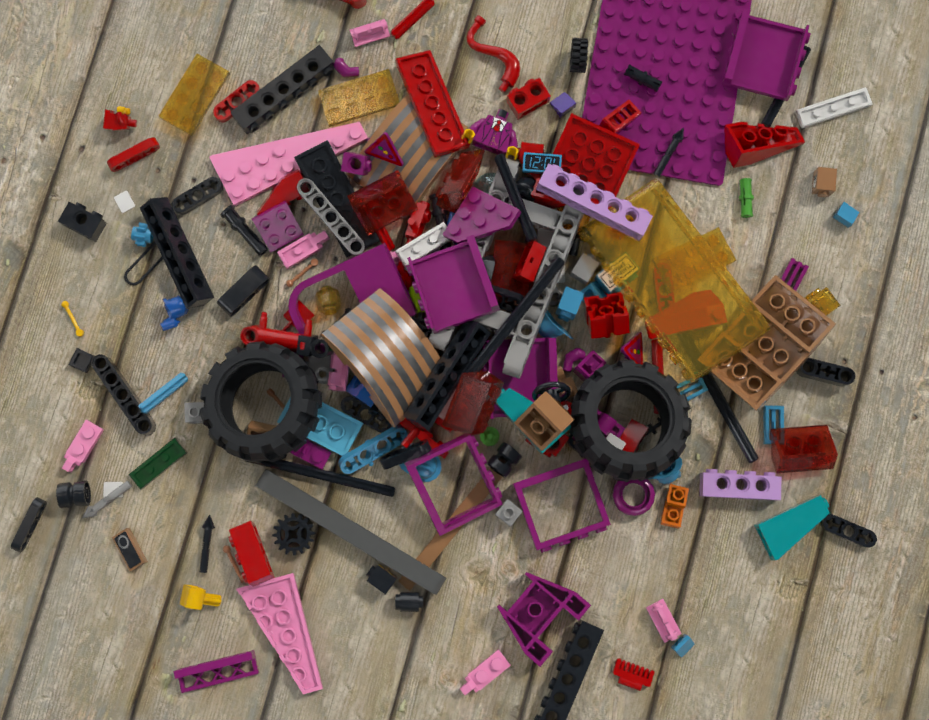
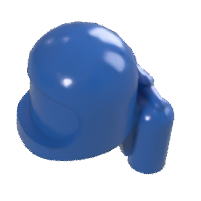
(175, 309)

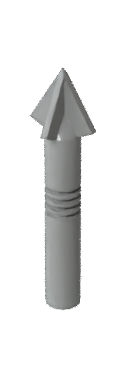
(92, 510)

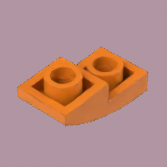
(674, 506)

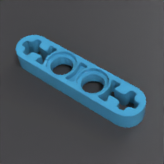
(371, 446)

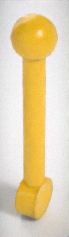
(79, 332)

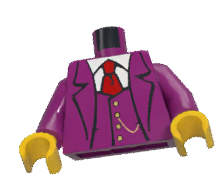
(494, 135)

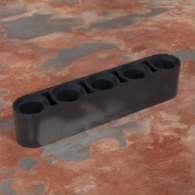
(116, 389)

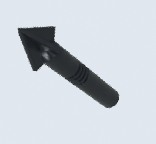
(677, 138)
(207, 526)

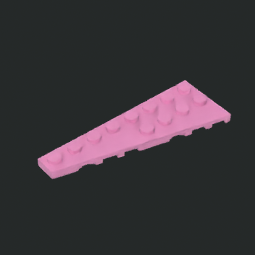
(260, 167)

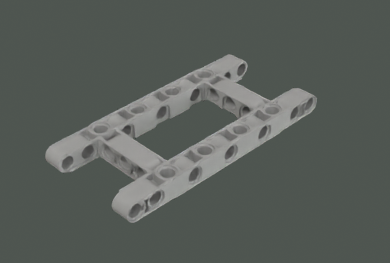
(559, 246)

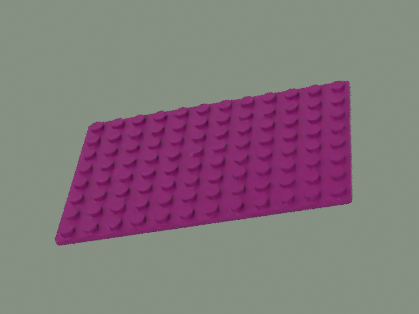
(687, 50)

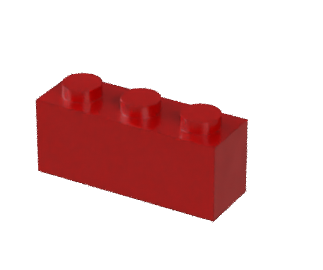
(250, 554)

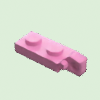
(302, 248)
(82, 445)
(485, 672)

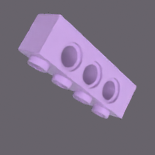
(770, 491)

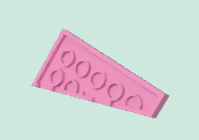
(283, 621)

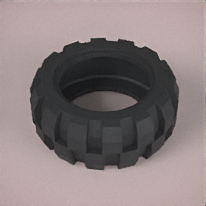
(227, 379)
(660, 391)

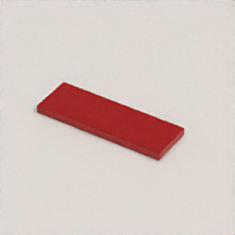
(432, 103)

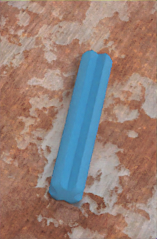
(163, 393)

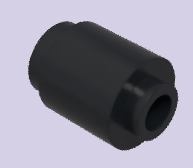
(408, 602)

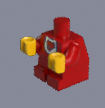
(120, 120)

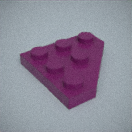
(480, 216)

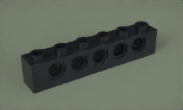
(286, 79)
(176, 252)
(446, 375)
(578, 672)

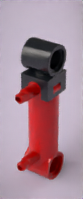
(304, 344)

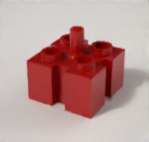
(606, 315)

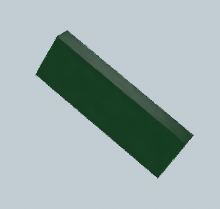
(157, 463)

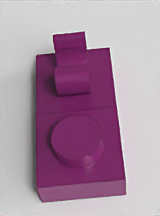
(313, 454)

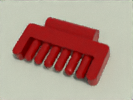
(632, 680)

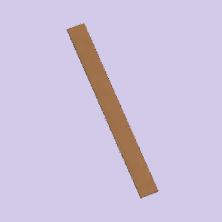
(438, 542)

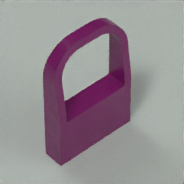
(366, 274)

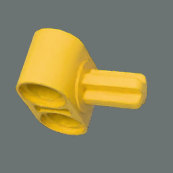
(195, 597)

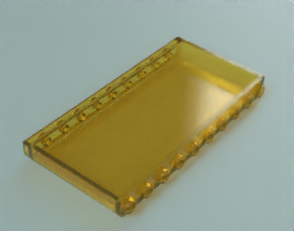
(677, 284)

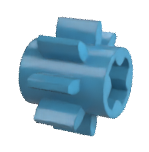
(141, 235)

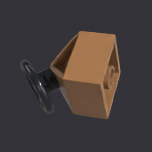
(546, 416)

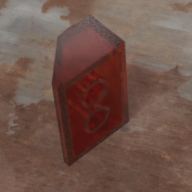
(459, 180)
(382, 202)
(506, 260)
(473, 402)
(802, 449)

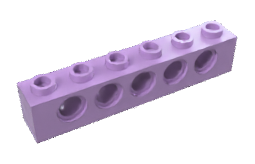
(597, 211)

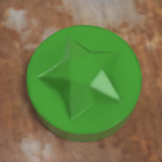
(490, 436)

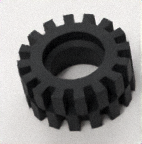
(578, 55)

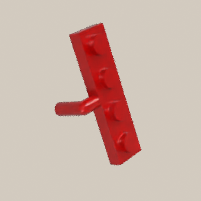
(421, 435)

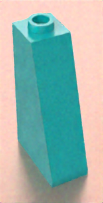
(514, 405)
(788, 527)

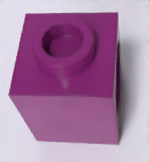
(348, 163)

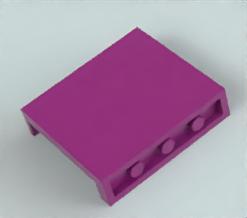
(766, 57)
(453, 286)
(539, 369)

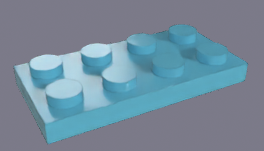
(333, 430)

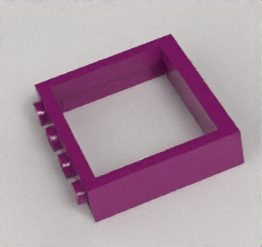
(487, 476)
(580, 533)

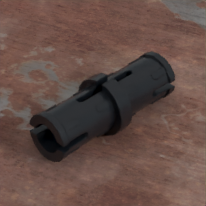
(643, 78)

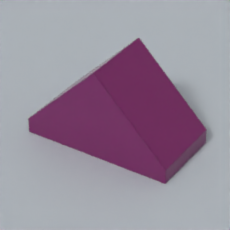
(589, 365)

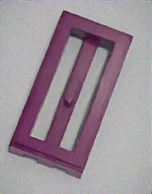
(798, 265)

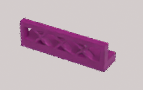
(214, 664)

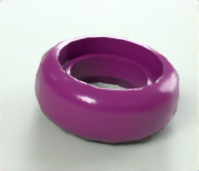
(633, 510)

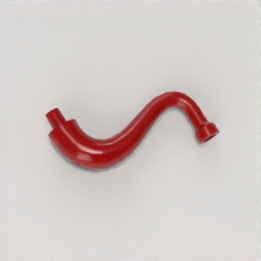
(512, 64)

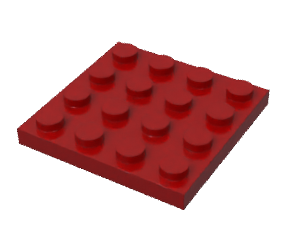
(595, 154)

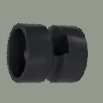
(509, 455)
(76, 494)

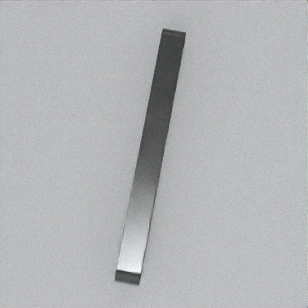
(351, 532)

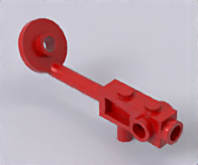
(415, 229)

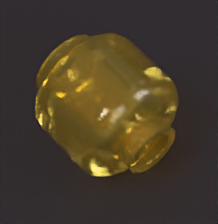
(328, 300)

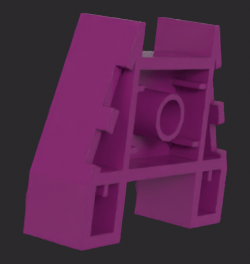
(536, 610)

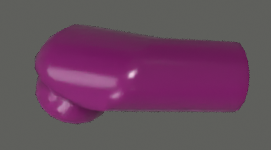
(344, 70)
(571, 357)

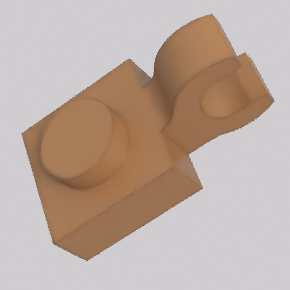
(569, 381)

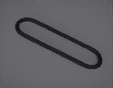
(141, 279)

